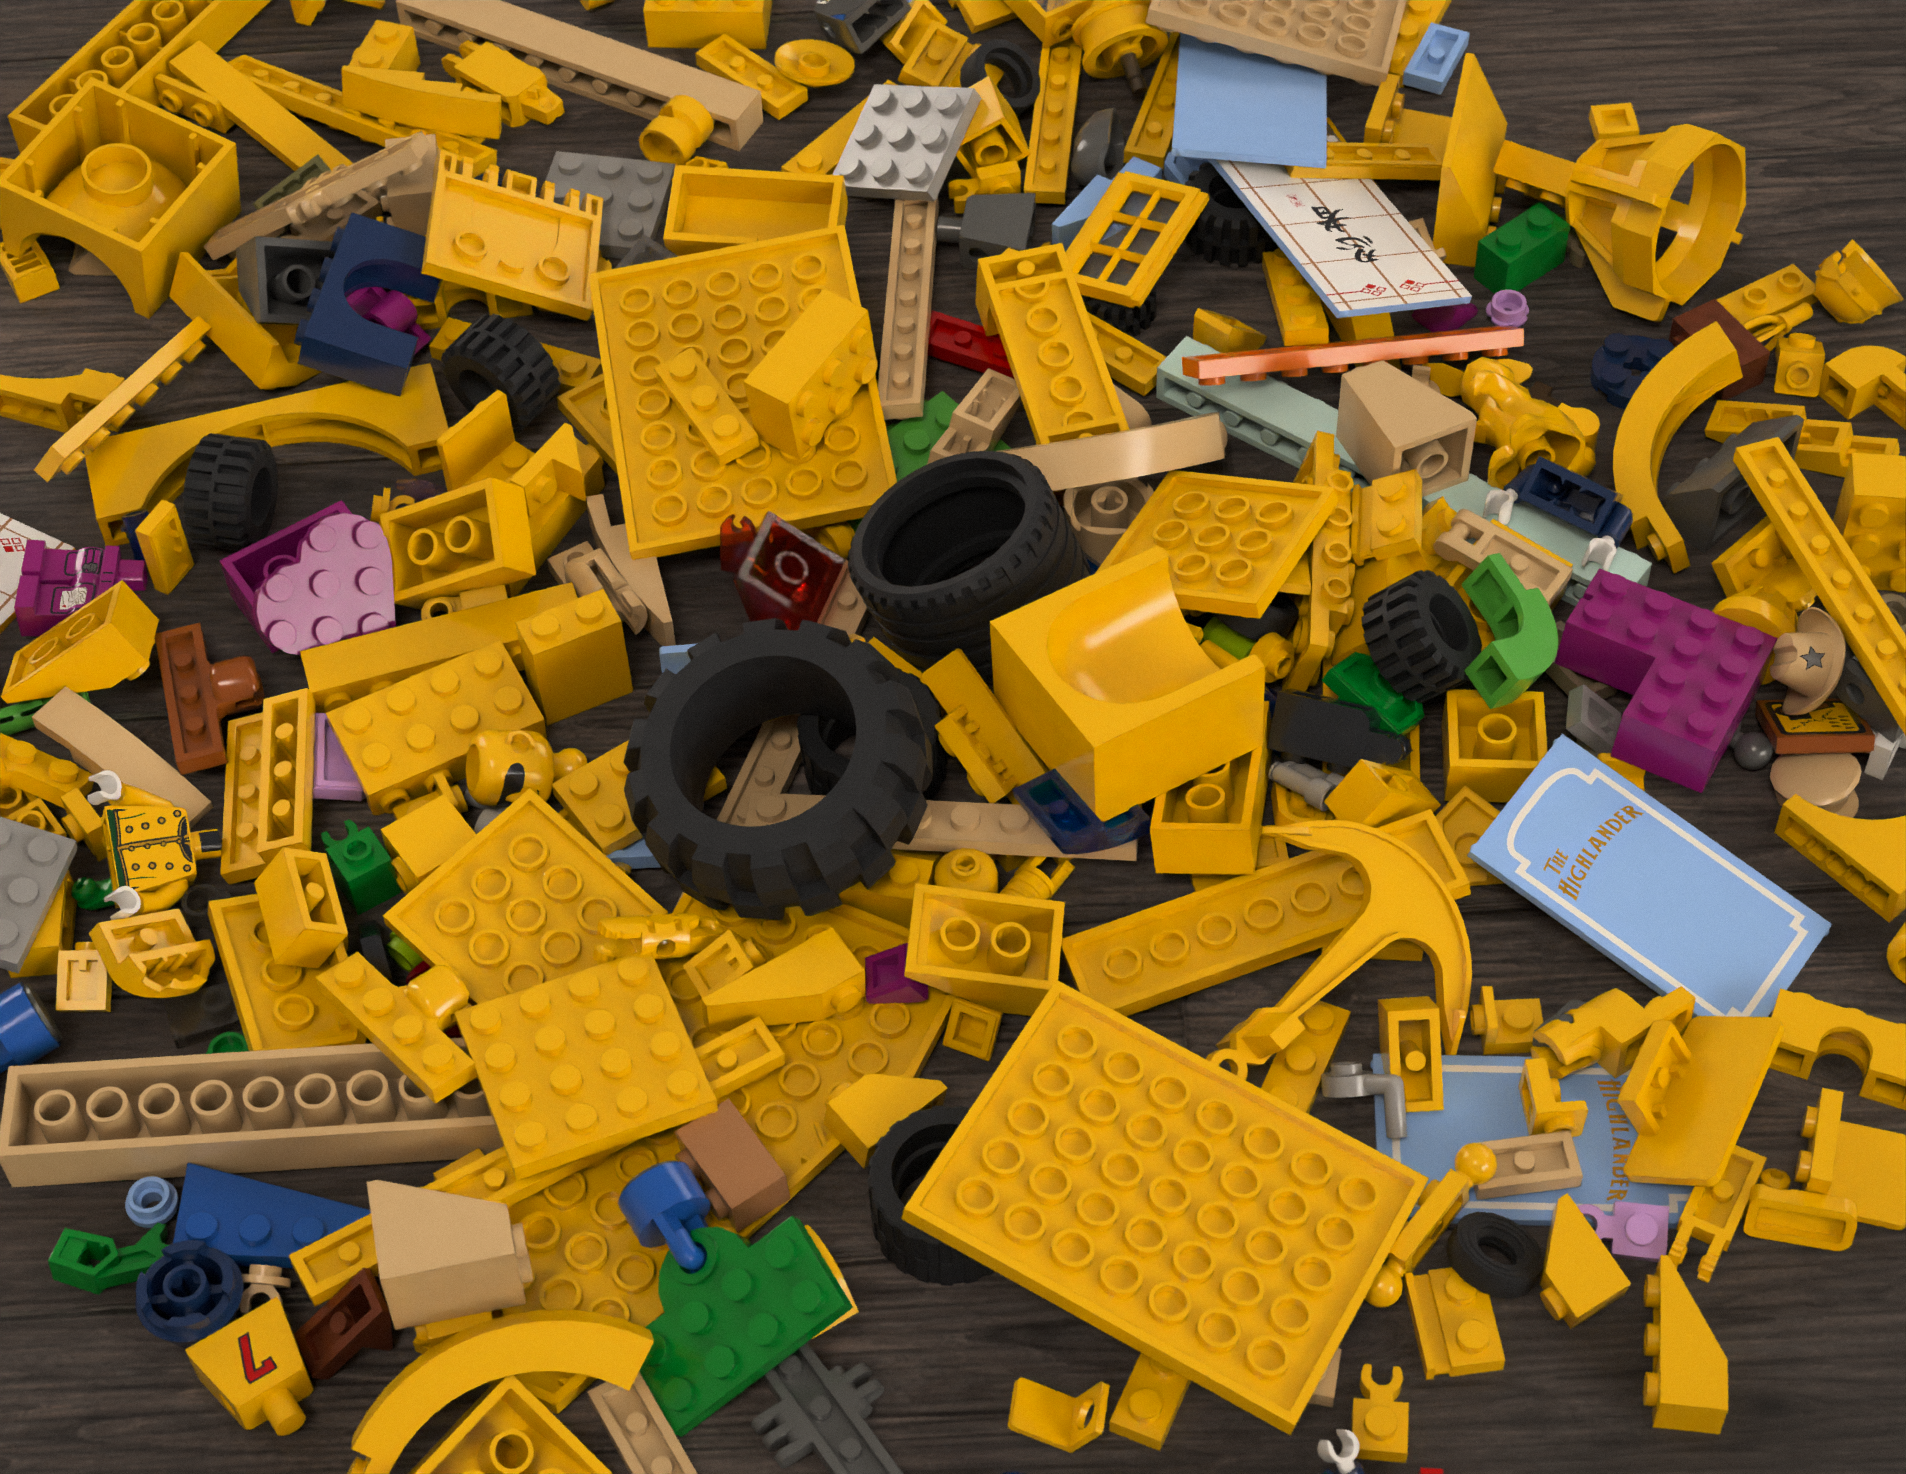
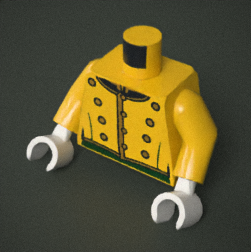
(148, 847)

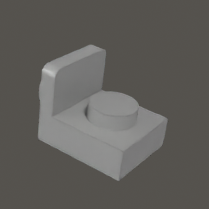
(1592, 720)

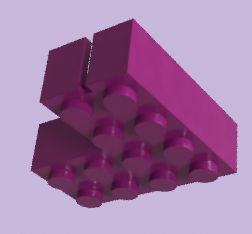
(1679, 661)

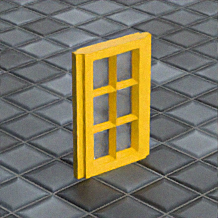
(1132, 237)

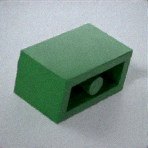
(1521, 250)

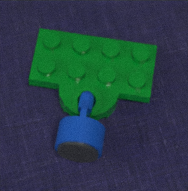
(725, 1302)

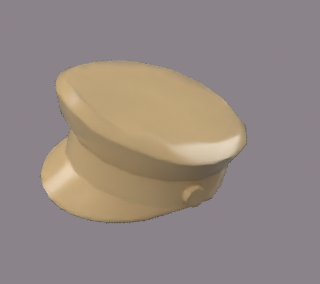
(1820, 779)

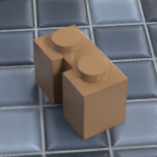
(733, 1165)

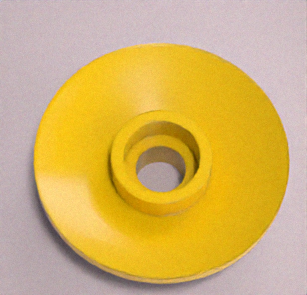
(814, 62)

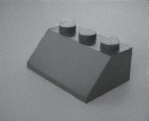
(280, 276)
(1716, 493)

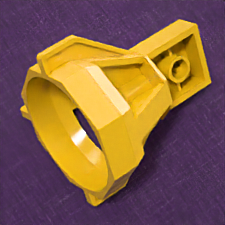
(1621, 198)

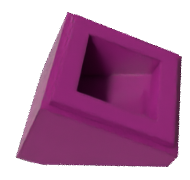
(1445, 317)
(887, 981)

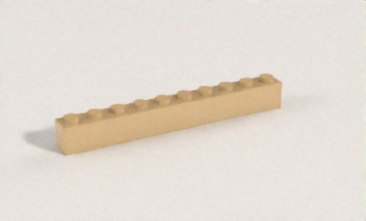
(588, 62)

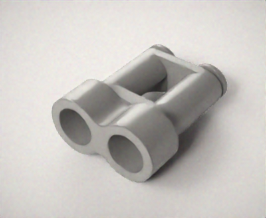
(1306, 780)

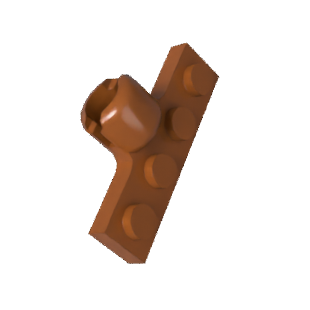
(202, 695)

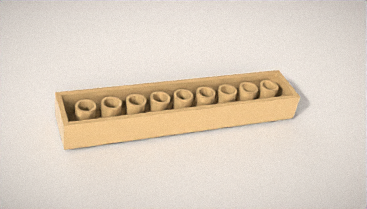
(230, 1115)

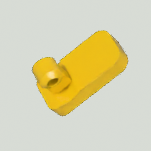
(1798, 1215)

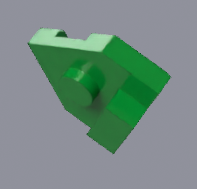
(1360, 682)

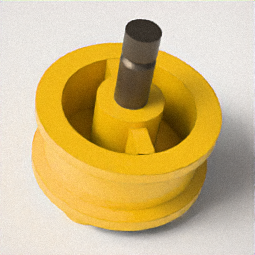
(1119, 40)

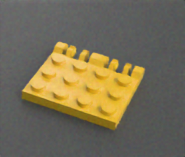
(510, 239)

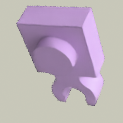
(1633, 1229)

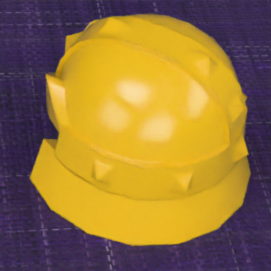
(1854, 286)

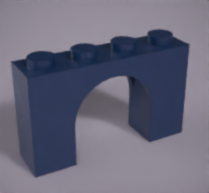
(338, 337)

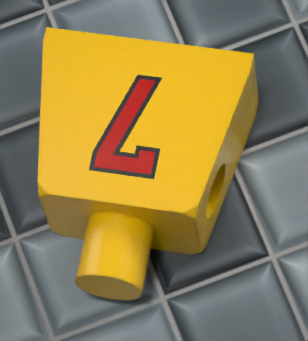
(255, 1369)

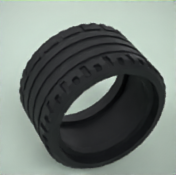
(945, 522)

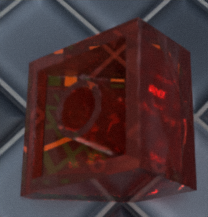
(786, 574)

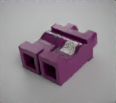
(63, 581)

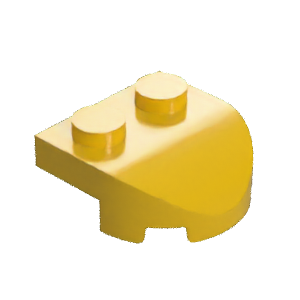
(153, 954)

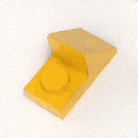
(552, 468)

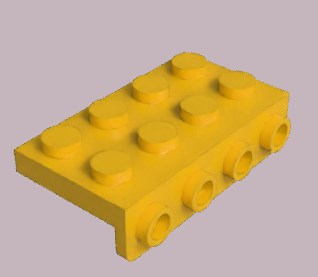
(427, 723)
(275, 1001)

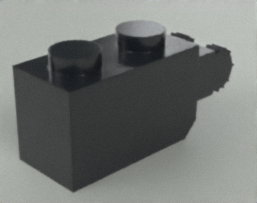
(1332, 732)

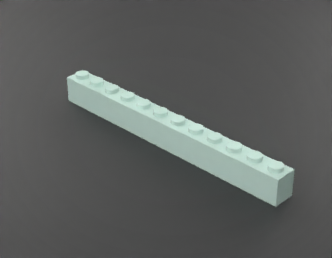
(1286, 420)

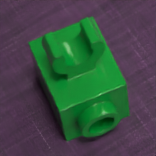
(361, 867)

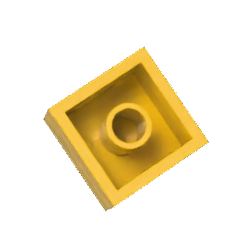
(1491, 747)

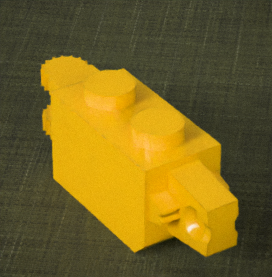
(499, 72)

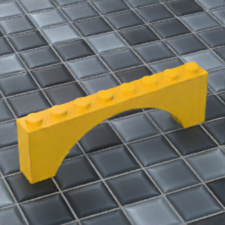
(151, 463)

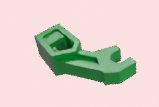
(117, 1266)

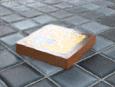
(1826, 729)

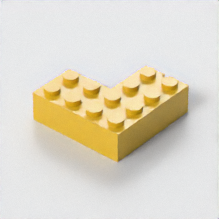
(742, 206)

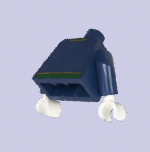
(1571, 499)

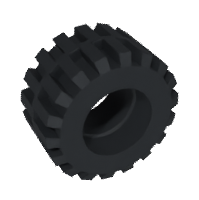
(1226, 226)
(504, 358)
(230, 492)
(1421, 635)

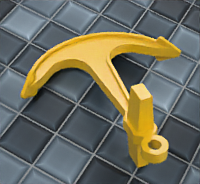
(1400, 902)

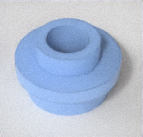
(149, 1190)

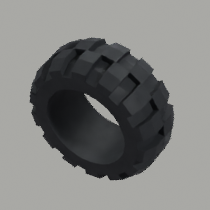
(733, 690)

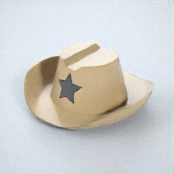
(1809, 661)

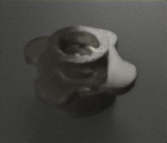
(196, 900)

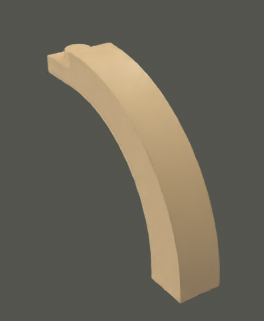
(1128, 452)

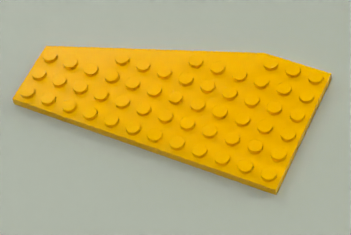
(574, 1229)

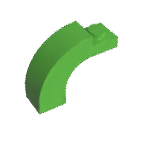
(1522, 632)

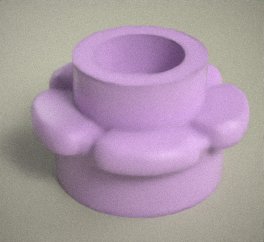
(1508, 308)

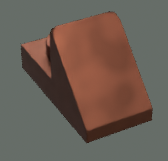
(344, 1325)

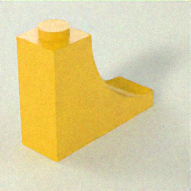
(1855, 852)

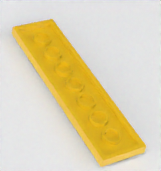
(1237, 924)

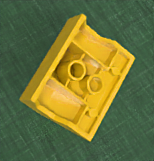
(259, 350)

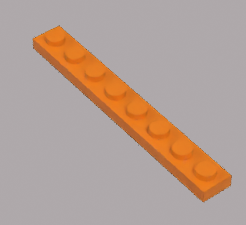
(1336, 356)

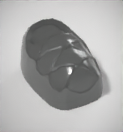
(1099, 147)

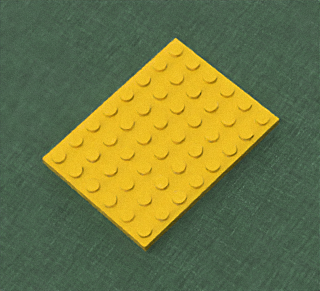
(732, 313)
(1168, 1204)

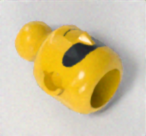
(510, 762)

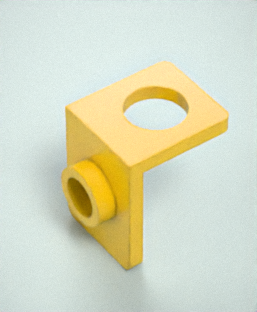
(1057, 1416)

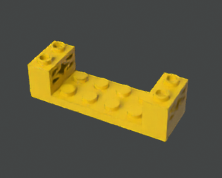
(1049, 344)

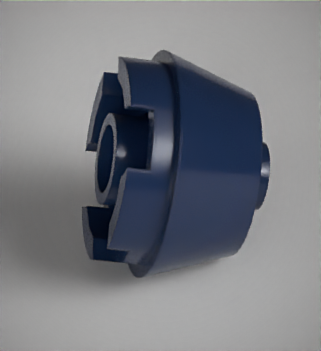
(189, 1293)

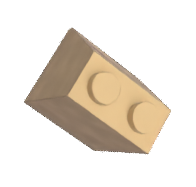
(1403, 425)
(445, 1254)

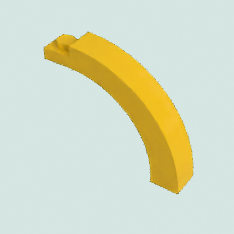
(1653, 415)
(489, 1351)

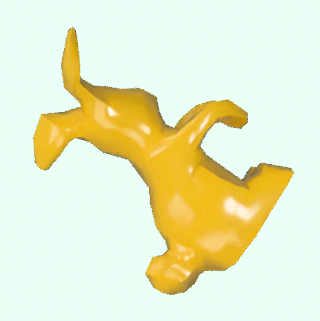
(1513, 420)

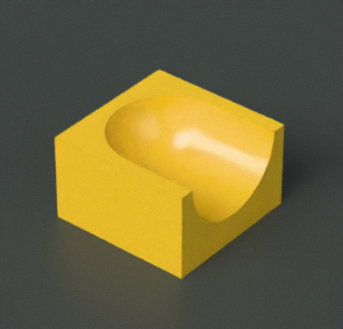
(124, 187)
(1121, 688)

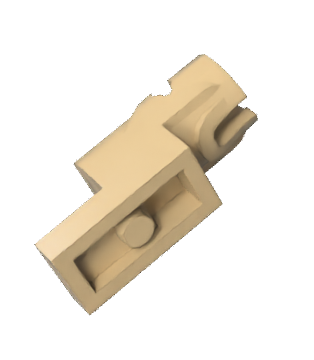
(593, 571)

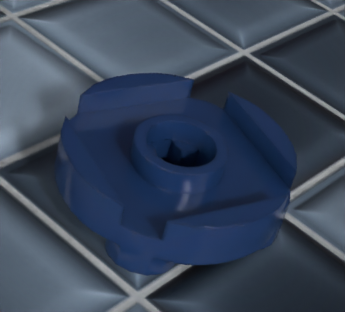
(1617, 357)

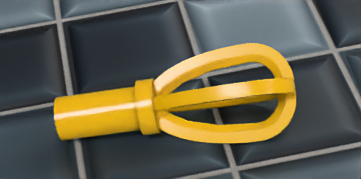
(1781, 323)

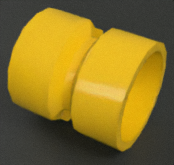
(676, 131)

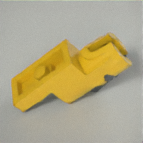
(1605, 1030)

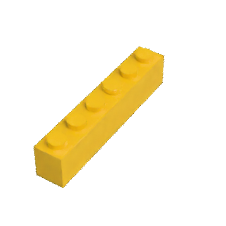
(374, 661)

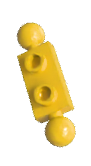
(1438, 1208)

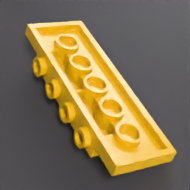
(1329, 569)

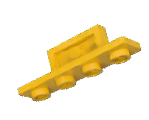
(980, 730)

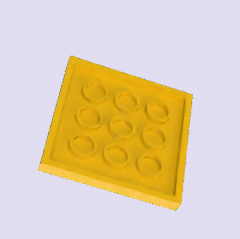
(1227, 537)
(517, 903)
(584, 1063)

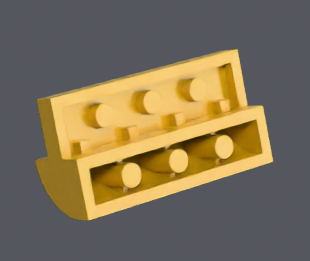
(268, 784)

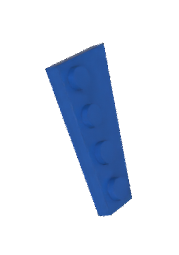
(254, 1218)

